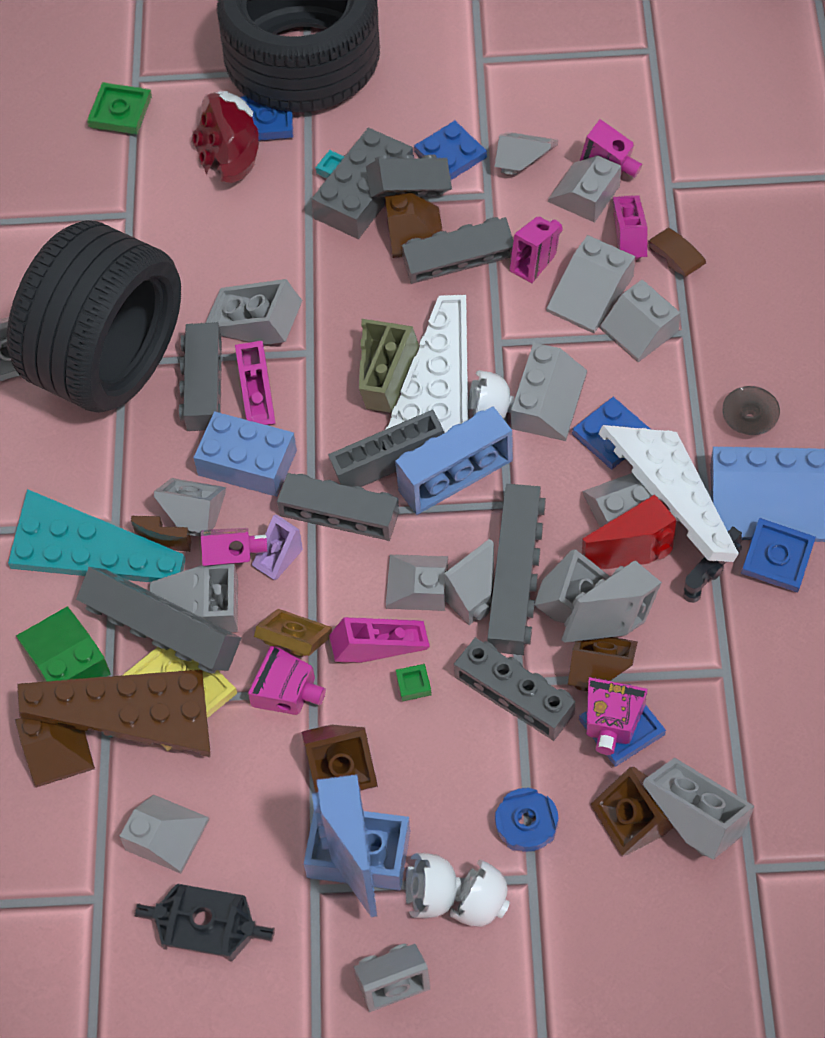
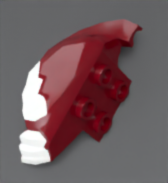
(227, 135)

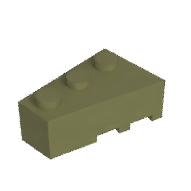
(385, 362)

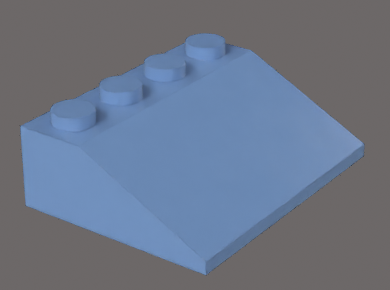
(769, 485)
(345, 834)

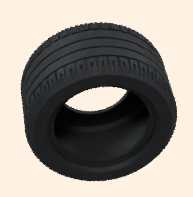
(299, 70)
(93, 315)

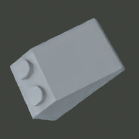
(592, 284)
(256, 311)
(698, 807)

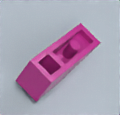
(630, 225)
(255, 382)
(376, 638)

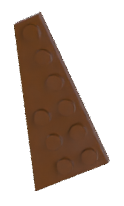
(136, 707)

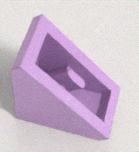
(282, 548)

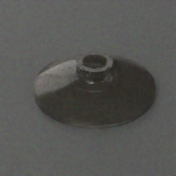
(751, 401)

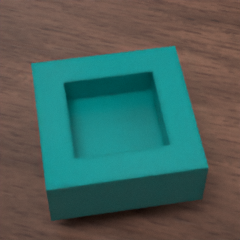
(328, 163)

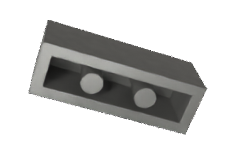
(408, 175)

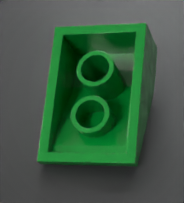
(63, 648)

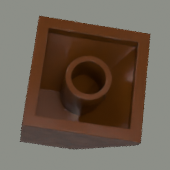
(410, 219)
(600, 660)
(53, 750)
(339, 753)
(630, 813)

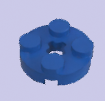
(523, 837)

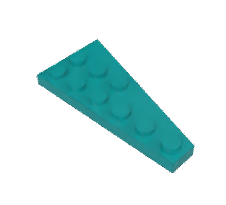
(69, 541)

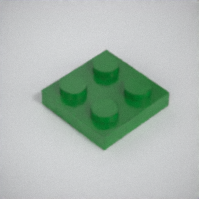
(119, 108)

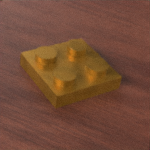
(292, 632)

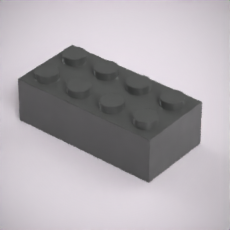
(345, 195)

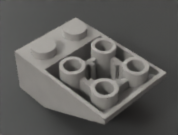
(205, 591)
(613, 605)

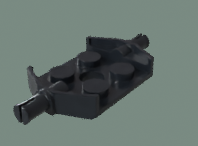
(225, 933)

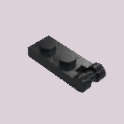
(707, 570)

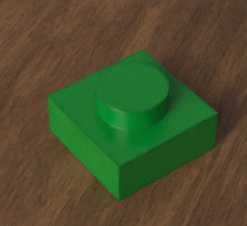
(413, 682)

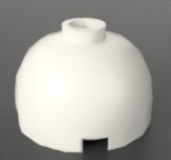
(489, 392)
(431, 886)
(481, 896)

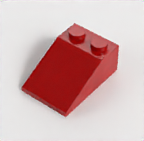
(636, 535)

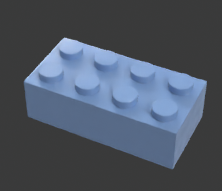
(454, 460)

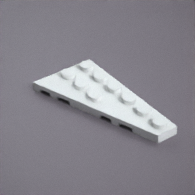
(439, 369)
(668, 473)

